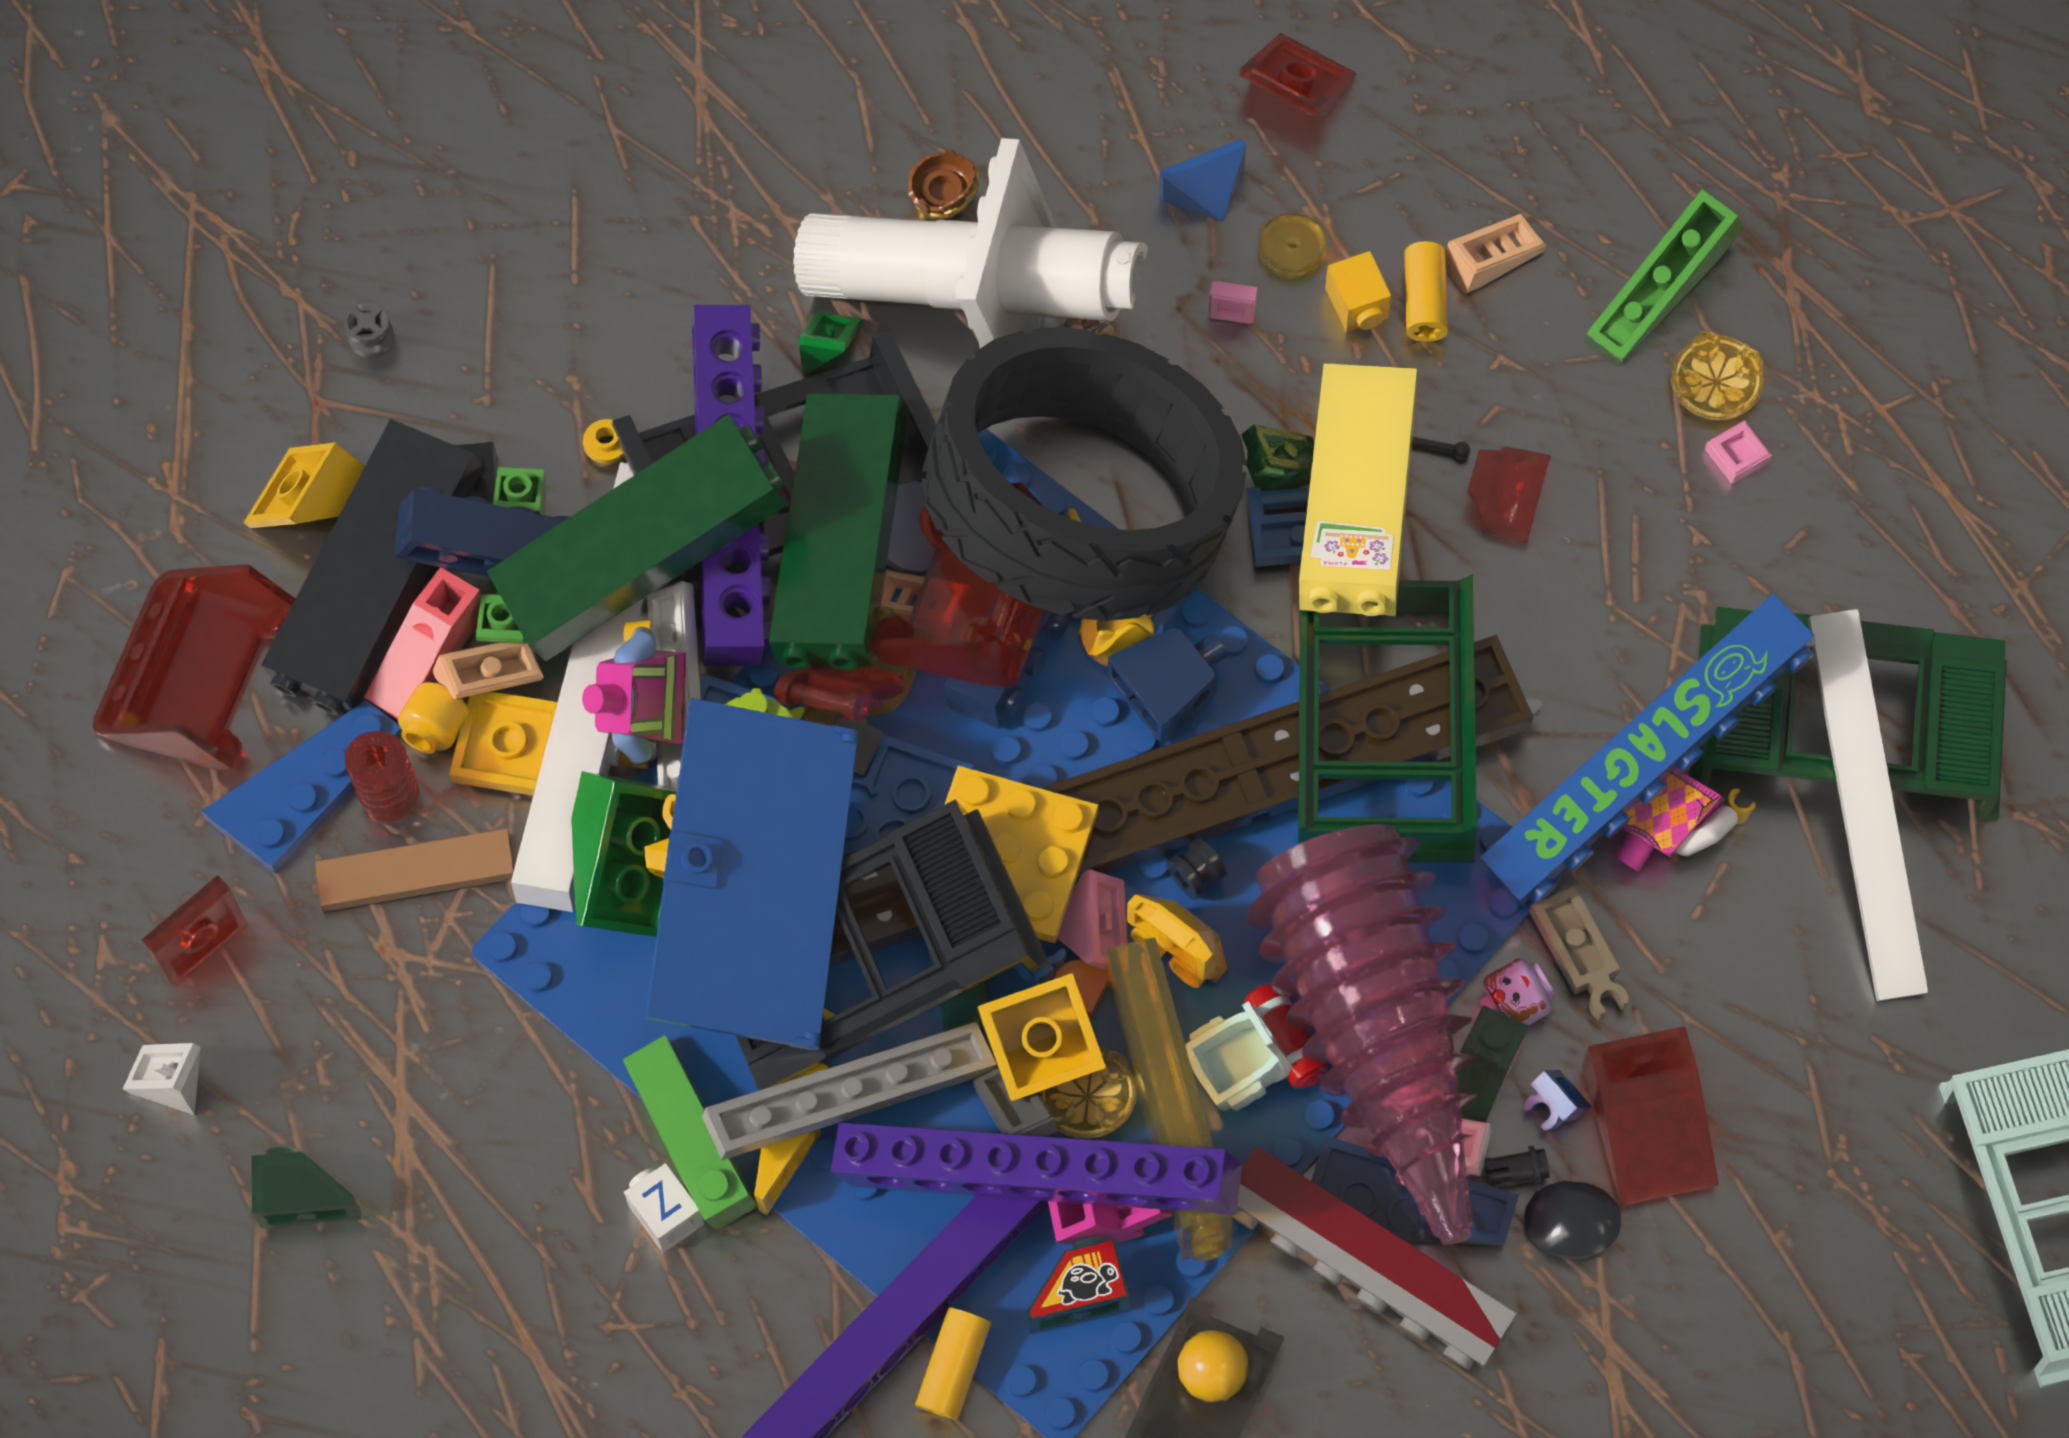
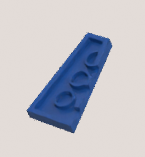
(297, 792)

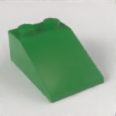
(609, 832)

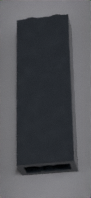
(357, 586)

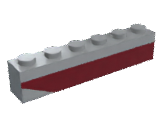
(1371, 1259)

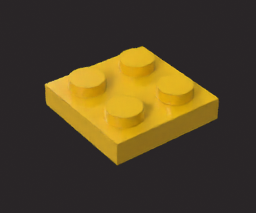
(502, 742)

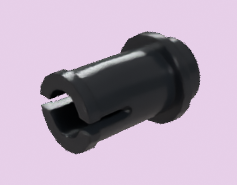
(1520, 1166)

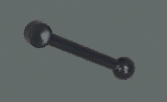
(1460, 450)

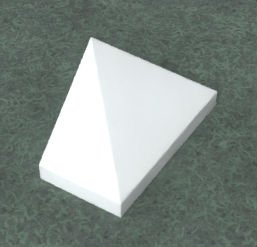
(166, 1075)

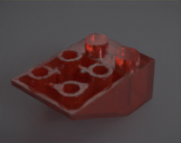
(1651, 1115)

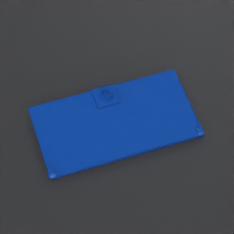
(752, 875)

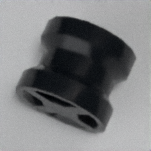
(1196, 868)

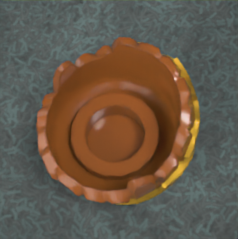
(943, 184)

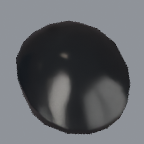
(1572, 1219)

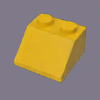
(1041, 1037)

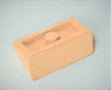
(487, 668)

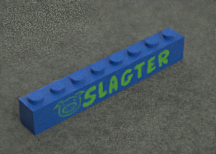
(1649, 750)

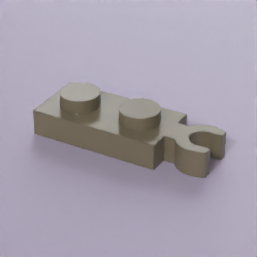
(1579, 948)

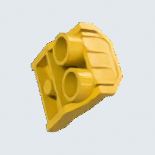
(1192, 943)

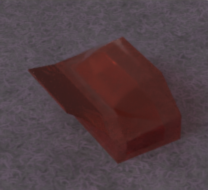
(1508, 490)

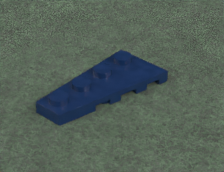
(1370, 1188)

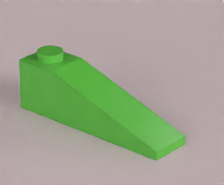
(1667, 275)
(677, 1113)

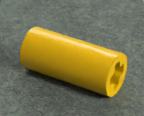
(1426, 291)
(953, 1363)

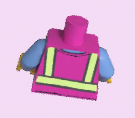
(639, 695)

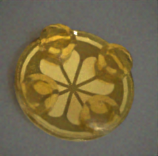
(1717, 376)
(1094, 1102)

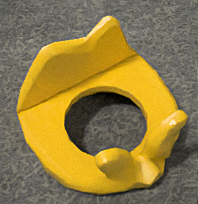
(1106, 642)

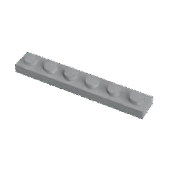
(848, 1090)

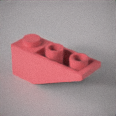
(434, 626)

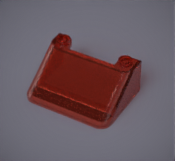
(190, 662)

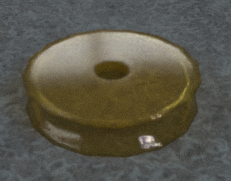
(1292, 230)

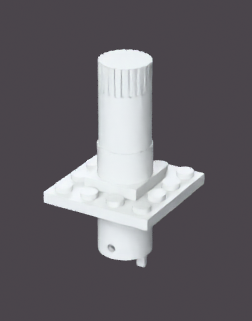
(996, 270)

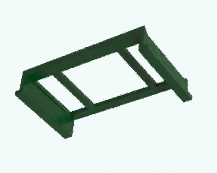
(1441, 838)

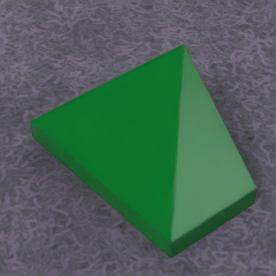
(825, 338)

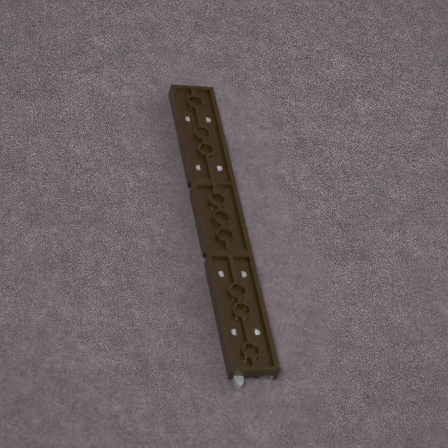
(1242, 772)

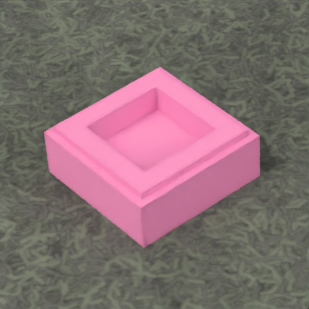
(1232, 302)
(1738, 452)

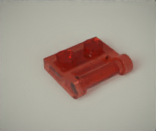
(839, 690)

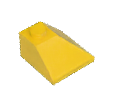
(307, 486)

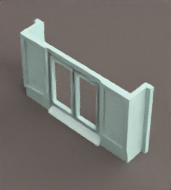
(2008, 1113)

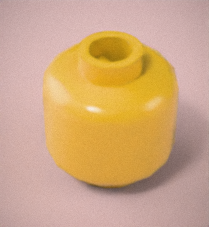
(432, 718)

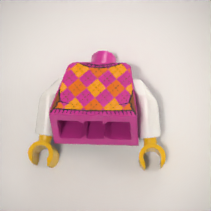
(1679, 821)

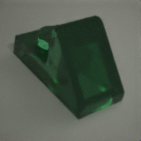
(1278, 458)

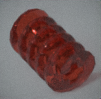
(382, 776)

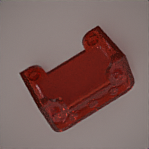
(960, 623)

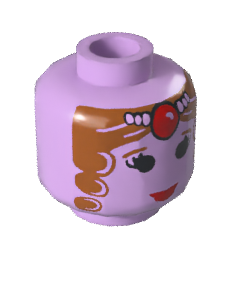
(1519, 991)

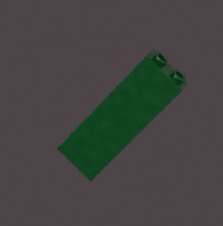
(838, 531)
(638, 537)

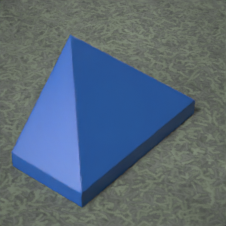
(1205, 181)

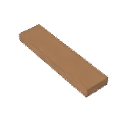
(414, 870)

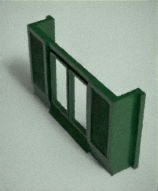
(1954, 721)

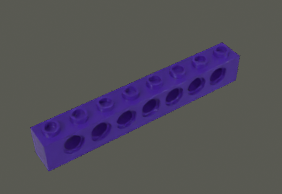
(725, 637)
(1038, 1168)

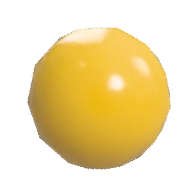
(1213, 1366)

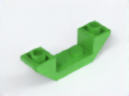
(512, 488)

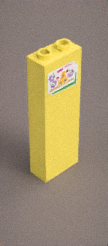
(1358, 490)

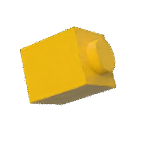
(1358, 292)

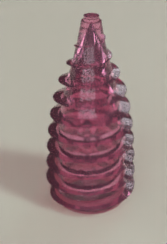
(1373, 992)

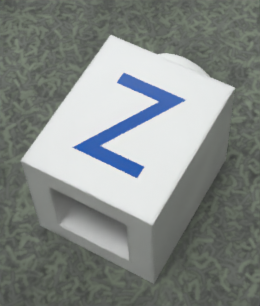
(663, 1206)

